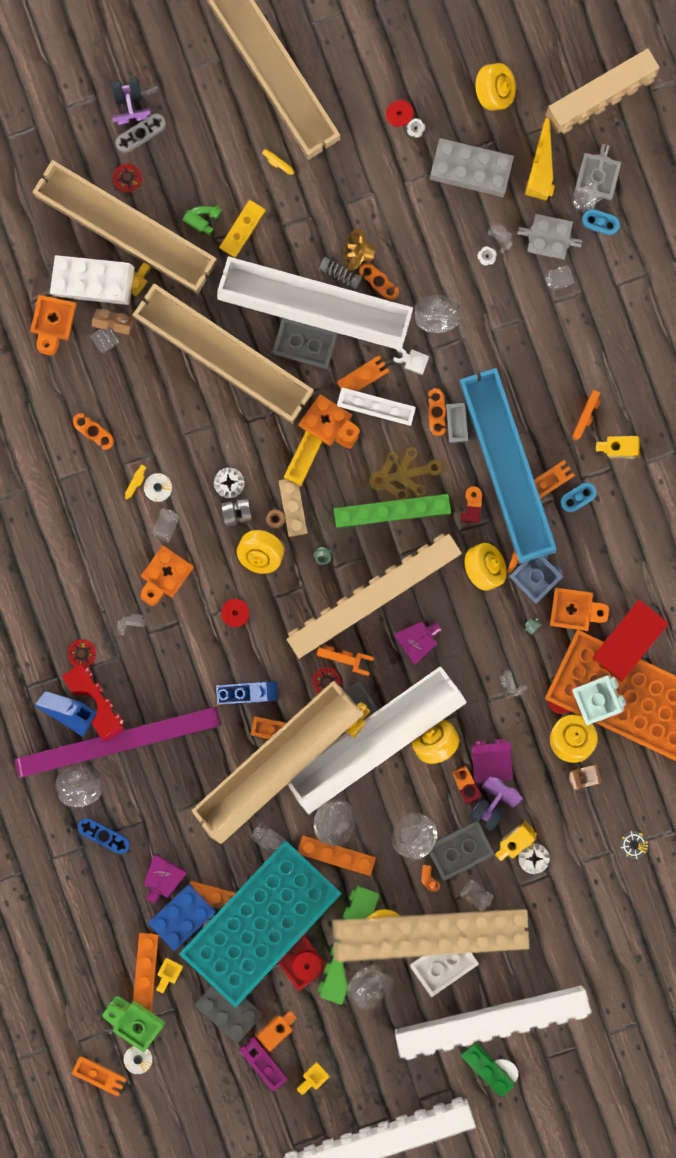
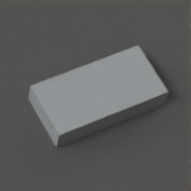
(456, 422)

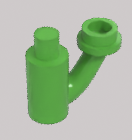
(194, 220)

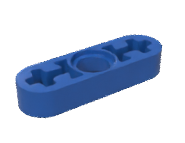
(105, 843)

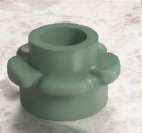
(322, 555)
(532, 625)

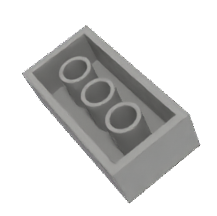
(471, 167)

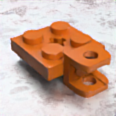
(51, 332)
(339, 428)
(157, 582)
(585, 612)
(344, 657)

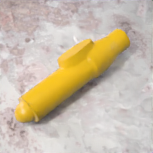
(277, 162)
(136, 481)

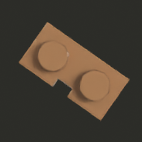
(119, 322)

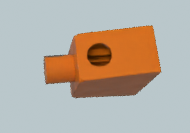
(268, 1035)

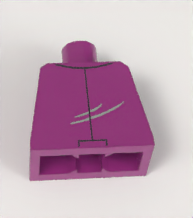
(418, 640)
(162, 878)

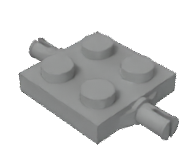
(600, 171)
(549, 236)

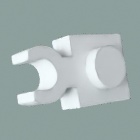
(415, 361)

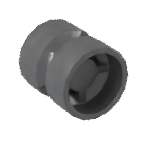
(230, 516)

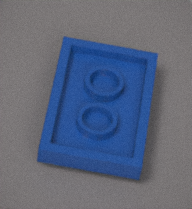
(181, 917)

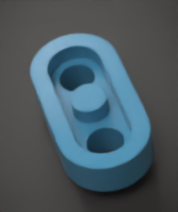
(601, 220)
(578, 498)

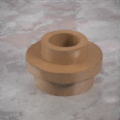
(275, 512)

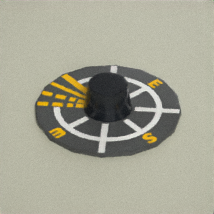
(633, 845)

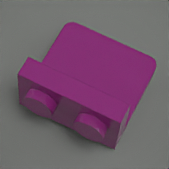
(492, 760)

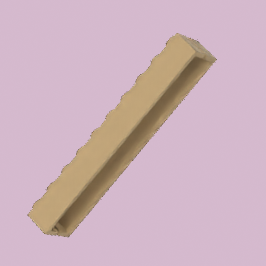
(276, 74)
(125, 227)
(223, 353)
(374, 596)
(277, 762)
(430, 934)

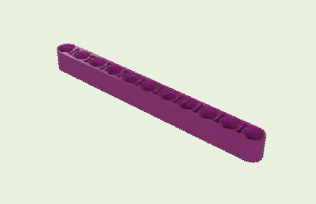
(123, 741)

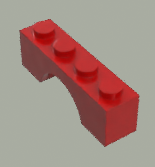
(105, 722)

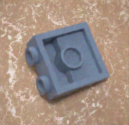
(536, 577)

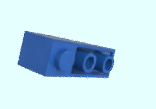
(247, 692)
(67, 711)

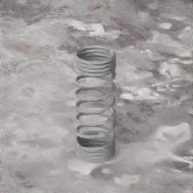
(355, 280)

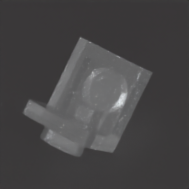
(586, 197)
(500, 233)
(559, 278)
(165, 525)
(134, 620)
(508, 682)
(267, 837)
(476, 895)

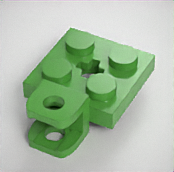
(125, 1019)

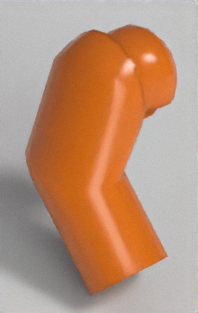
(427, 880)

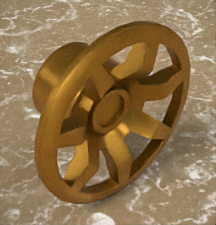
(360, 250)

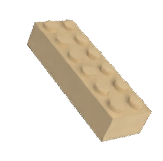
(602, 91)

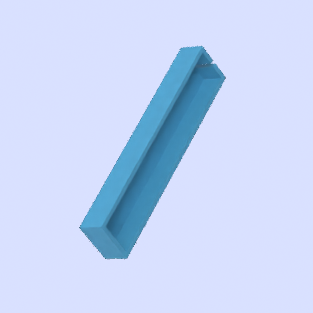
(508, 466)

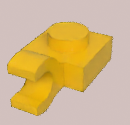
(138, 279)
(355, 728)
(169, 972)
(314, 1076)

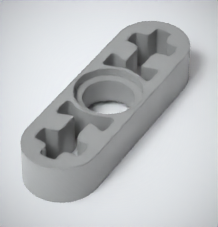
(155, 130)

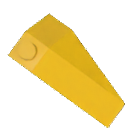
(541, 174)

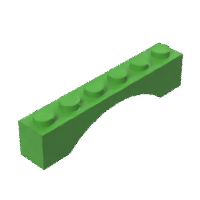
(392, 511)
(335, 984)

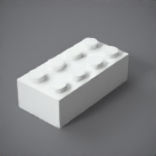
(92, 280)

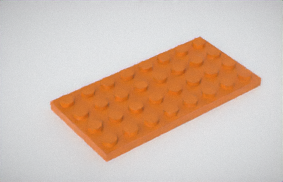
(647, 691)

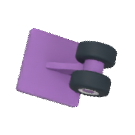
(120, 93)
(495, 788)

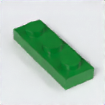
(488, 1069)

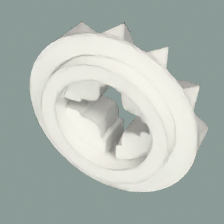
(234, 475)
(540, 865)

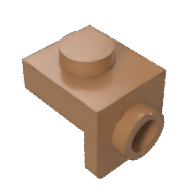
(584, 777)

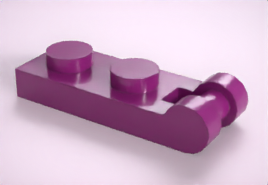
(264, 1064)

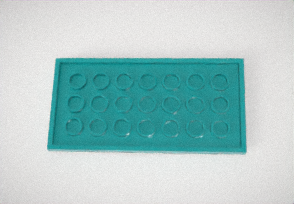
(260, 923)

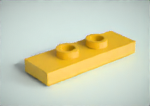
(242, 229)
(303, 459)

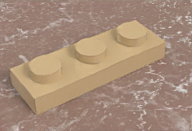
(293, 508)

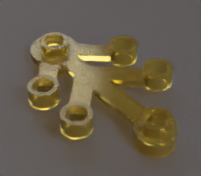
(402, 475)

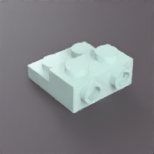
(599, 699)

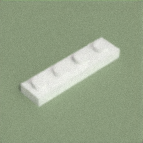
(376, 406)

